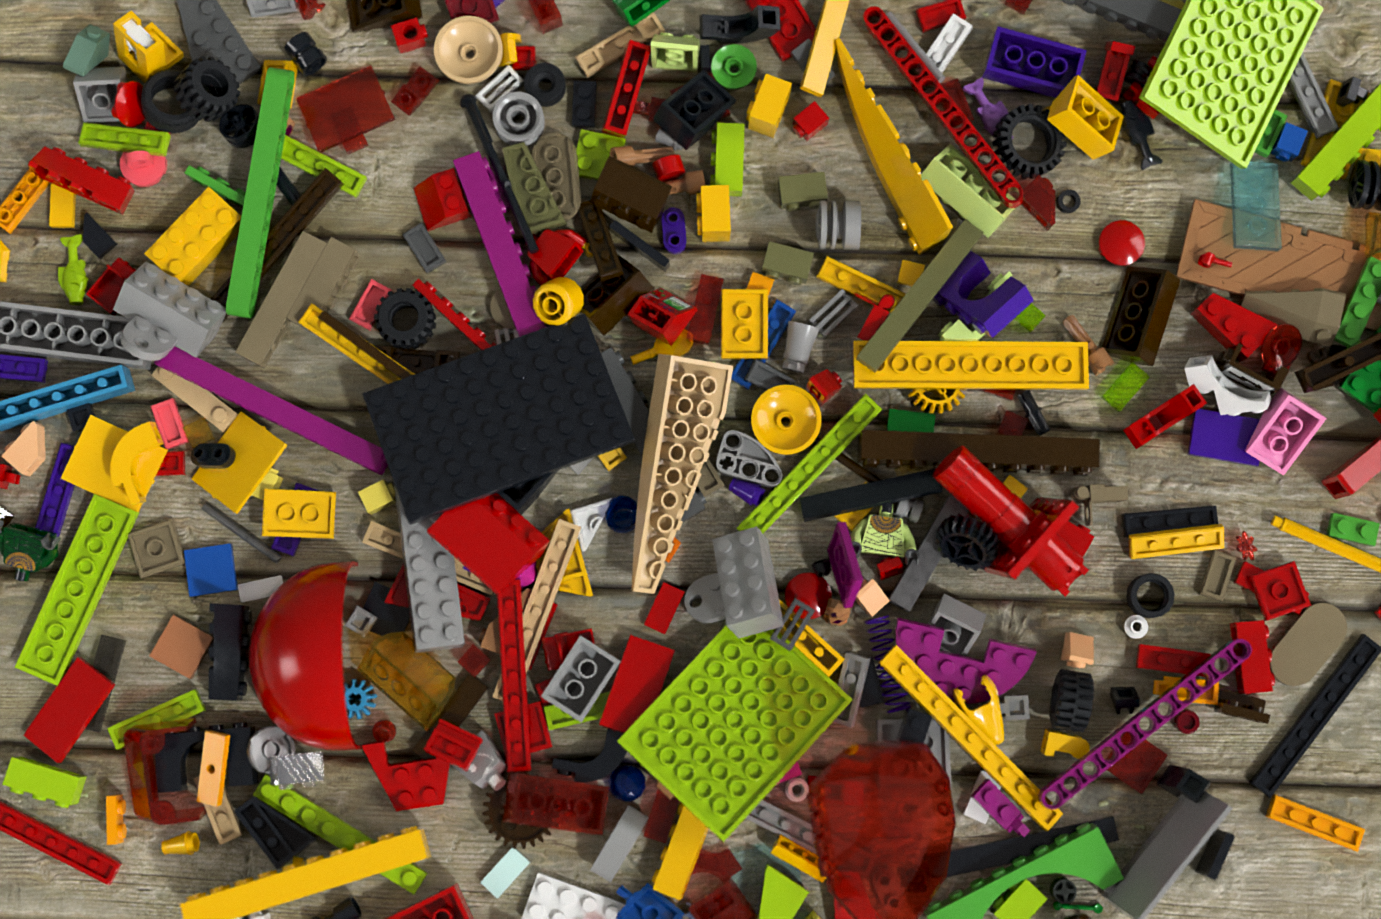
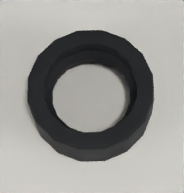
(1167, 590)

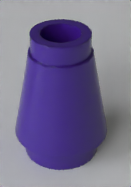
(747, 491)

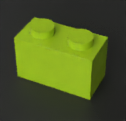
(1019, 902)

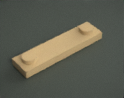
(613, 47)
(198, 398)

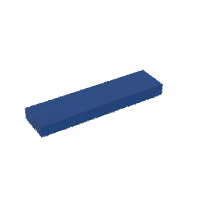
(777, 324)

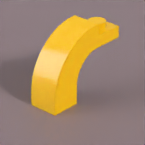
(126, 458)

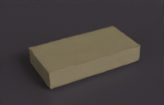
(1217, 575)

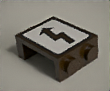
(1246, 377)

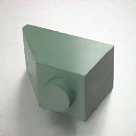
(87, 50)

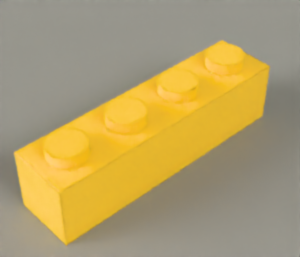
(797, 857)

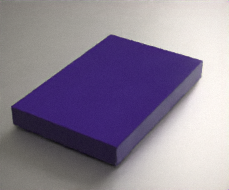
(1222, 437)

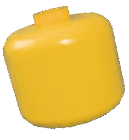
(558, 301)

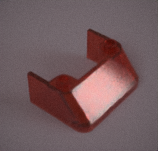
(140, 745)

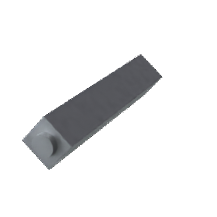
(916, 575)

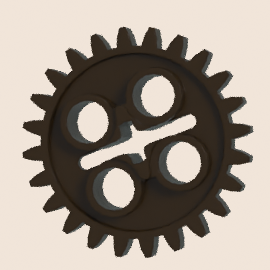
(520, 833)

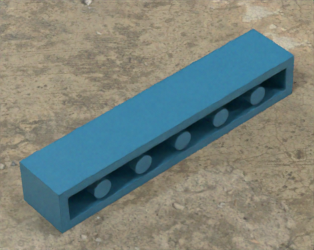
(64, 396)

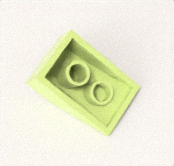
(675, 52)

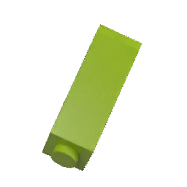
(780, 895)

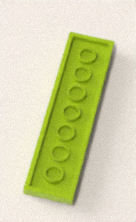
(76, 590)

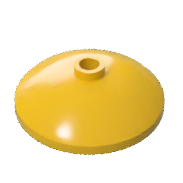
(789, 403)

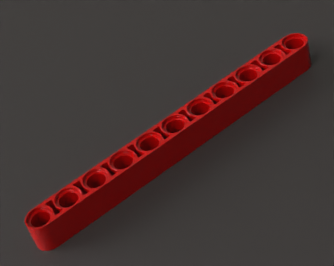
(939, 96)

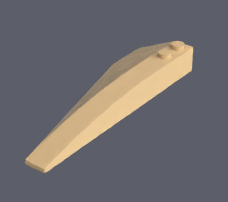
(681, 423)

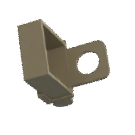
(1098, 494)

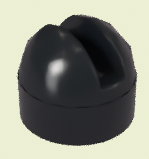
(822, 567)

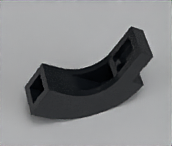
(739, 29)
(597, 768)

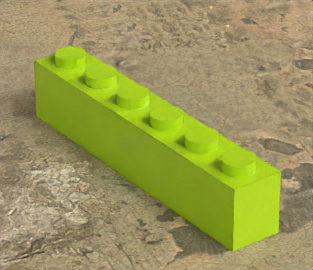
(1341, 148)

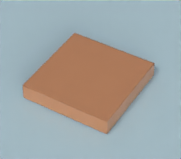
(182, 646)

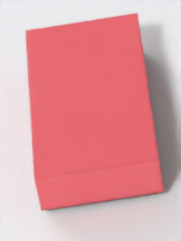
(366, 306)
(169, 423)

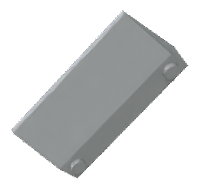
(1166, 854)

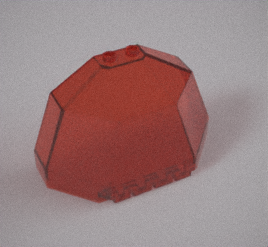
(883, 828)

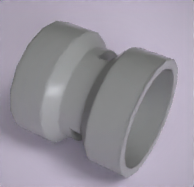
(903, 508)

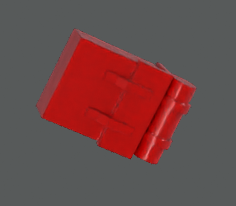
(109, 284)
(877, 316)
(560, 644)

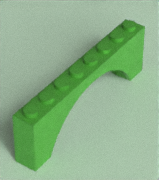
(1075, 854)

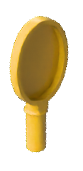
(679, 348)

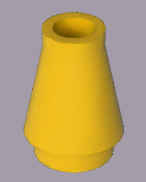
(183, 844)

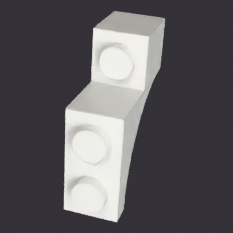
(1229, 396)

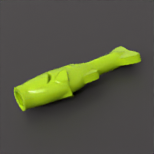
(73, 276)

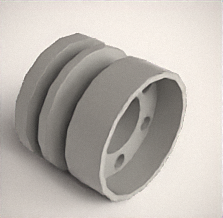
(839, 225)

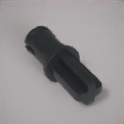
(1033, 412)

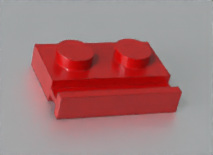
(453, 745)

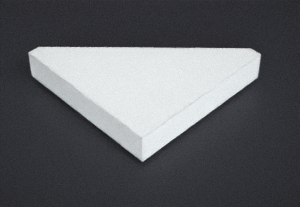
(589, 518)

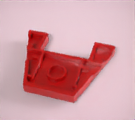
(411, 782)

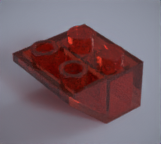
(723, 902)

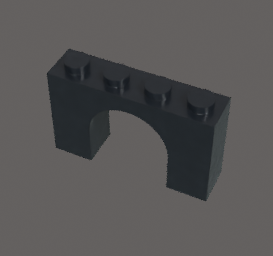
(172, 759)

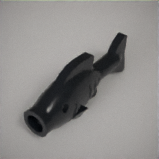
(1138, 128)

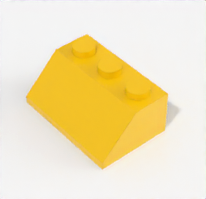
(1086, 118)

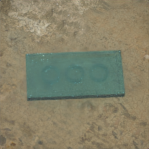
(1256, 207)

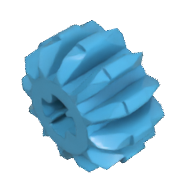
(360, 689)

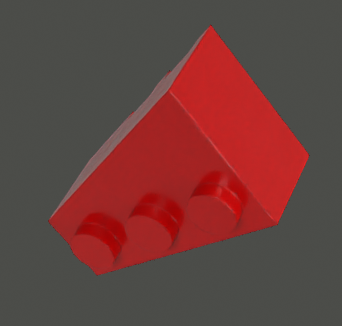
(1232, 324)

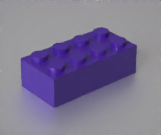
(1032, 62)

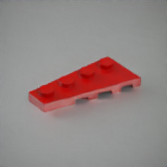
(471, 603)

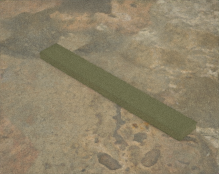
(919, 296)

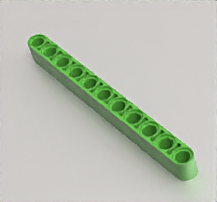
(260, 192)

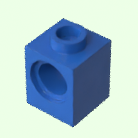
(1289, 142)

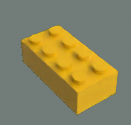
(196, 237)

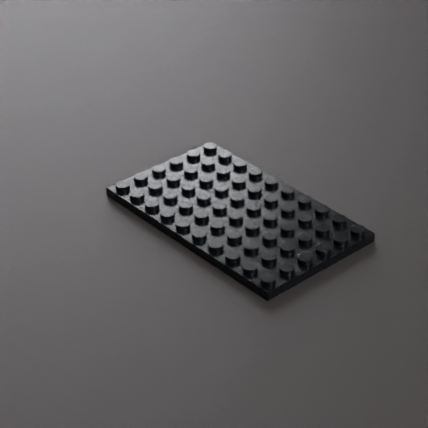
(497, 418)

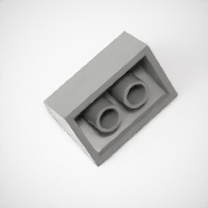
(580, 679)

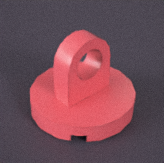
(142, 168)

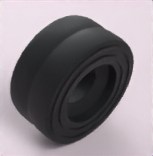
(550, 72)

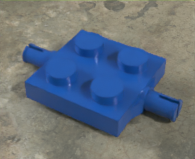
(647, 905)

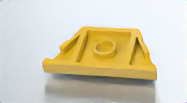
(575, 577)

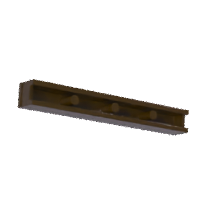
(1340, 364)

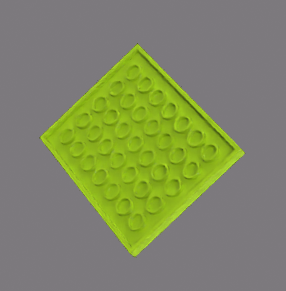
(1229, 69)
(734, 725)

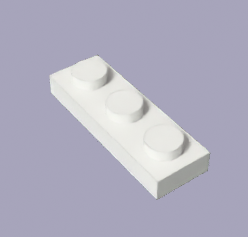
(948, 42)

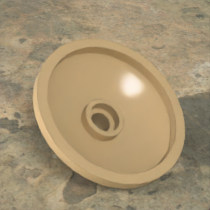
(465, 36)

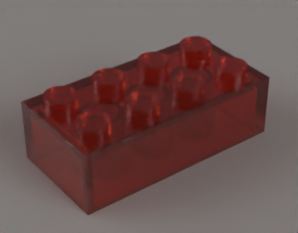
(555, 804)

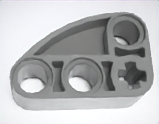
(747, 453)
(619, 843)

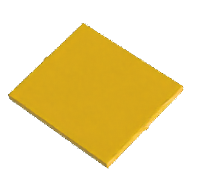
(255, 455)
(92, 461)

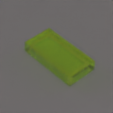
(1125, 387)

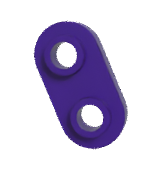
(674, 230)

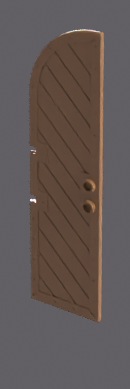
(1301, 264)

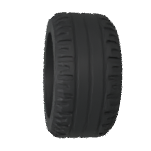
(157, 118)

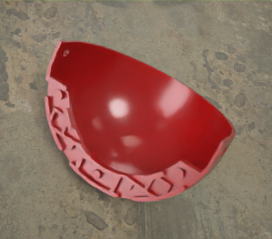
(300, 657)

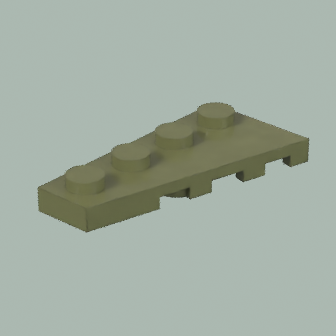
(531, 190)

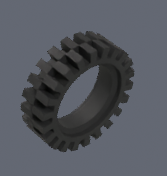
(1008, 152)

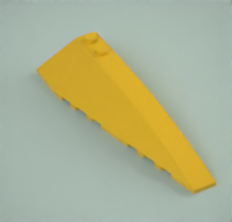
(911, 197)

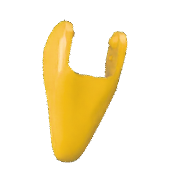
(986, 717)

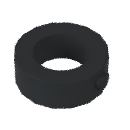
(1059, 202)

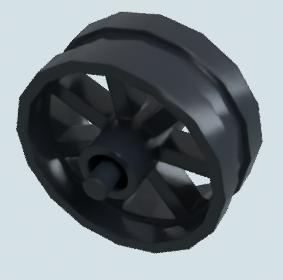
(243, 128)

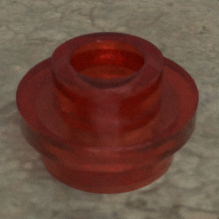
(380, 734)

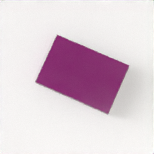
(844, 565)

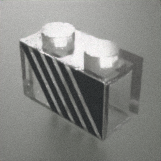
(296, 768)

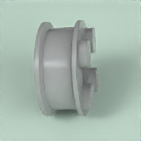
(518, 104)

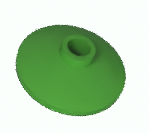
(735, 56)

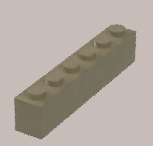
(270, 322)

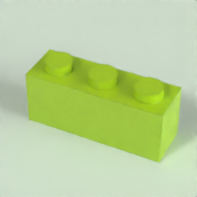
(728, 157)
(44, 781)

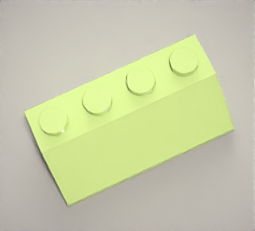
(966, 190)

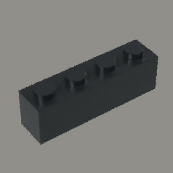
(229, 651)

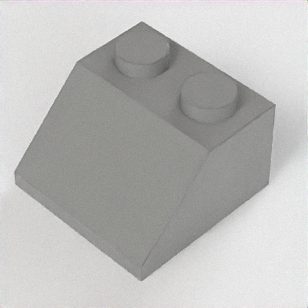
(97, 93)
(960, 623)

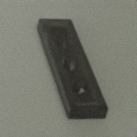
(107, 662)

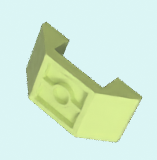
(958, 330)

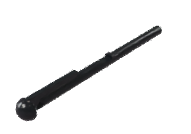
(469, 102)

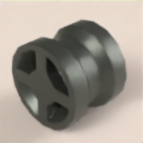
(1067, 890)

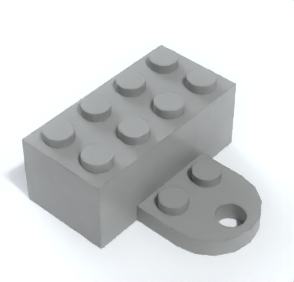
(165, 315)
(743, 587)

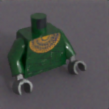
(27, 548)

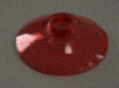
(1281, 346)

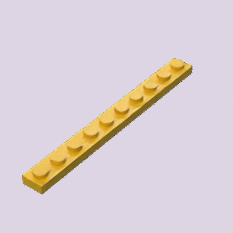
(969, 736)

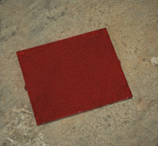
(345, 109)

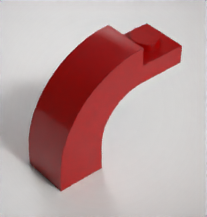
(1164, 416)

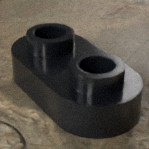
(208, 455)

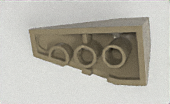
(1313, 313)

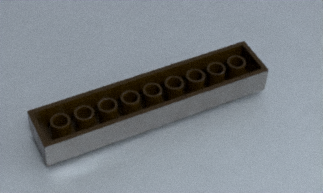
(993, 451)

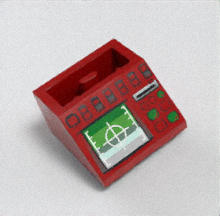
(662, 315)

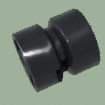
(305, 53)

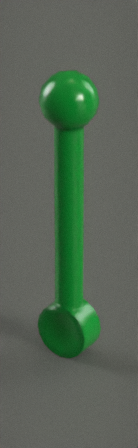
(1097, 908)

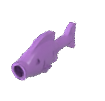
(988, 112)

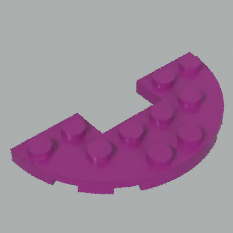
(1002, 662)

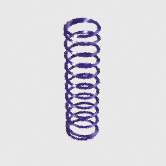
(873, 621)

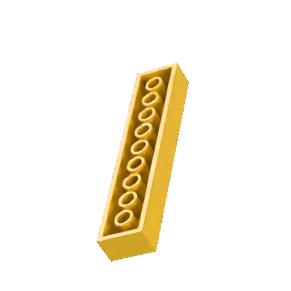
(314, 877)

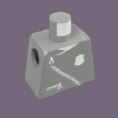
(486, 765)

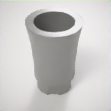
(798, 346)

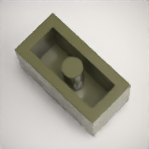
(802, 191)
(787, 263)

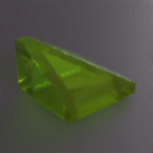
(1030, 317)

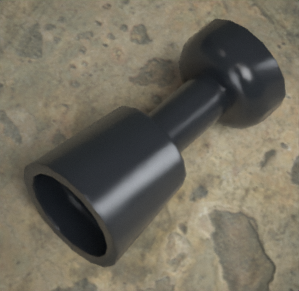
(345, 910)

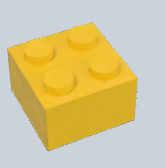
(769, 105)
(715, 213)

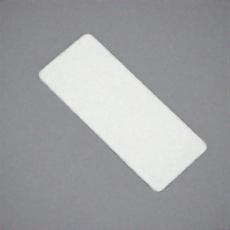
(259, 588)

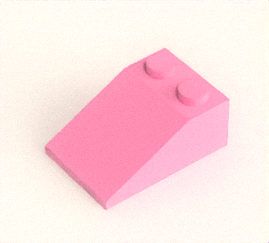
(1284, 431)

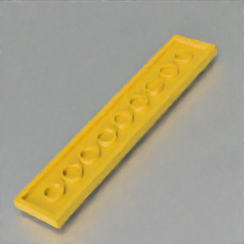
(977, 366)

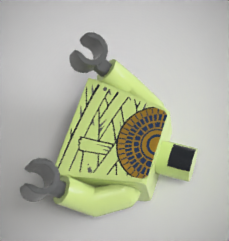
(884, 536)

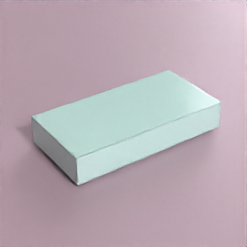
(505, 872)

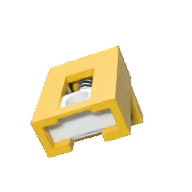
(144, 49)

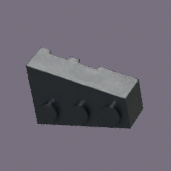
(273, 832)

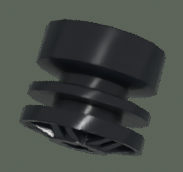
(1365, 185)

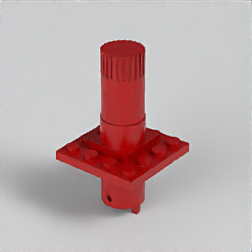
(1025, 532)

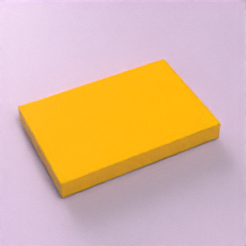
(744, 324)
(298, 513)

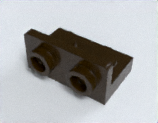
(1241, 706)

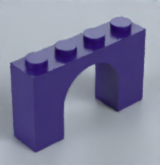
(989, 313)

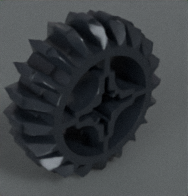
(967, 542)

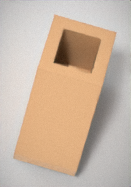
(28, 449)
(871, 597)
(1078, 650)

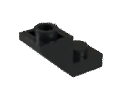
(1183, 781)

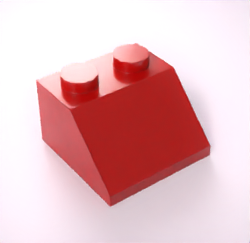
(441, 199)

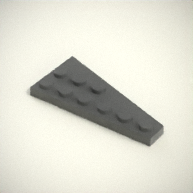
(214, 35)

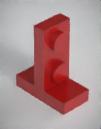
(1114, 69)

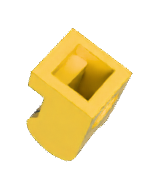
(1063, 742)

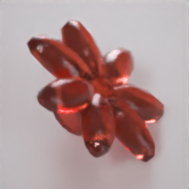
(1245, 546)

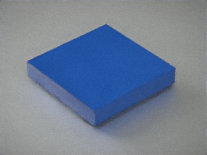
(210, 570)

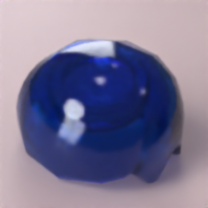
(621, 514)
(627, 783)

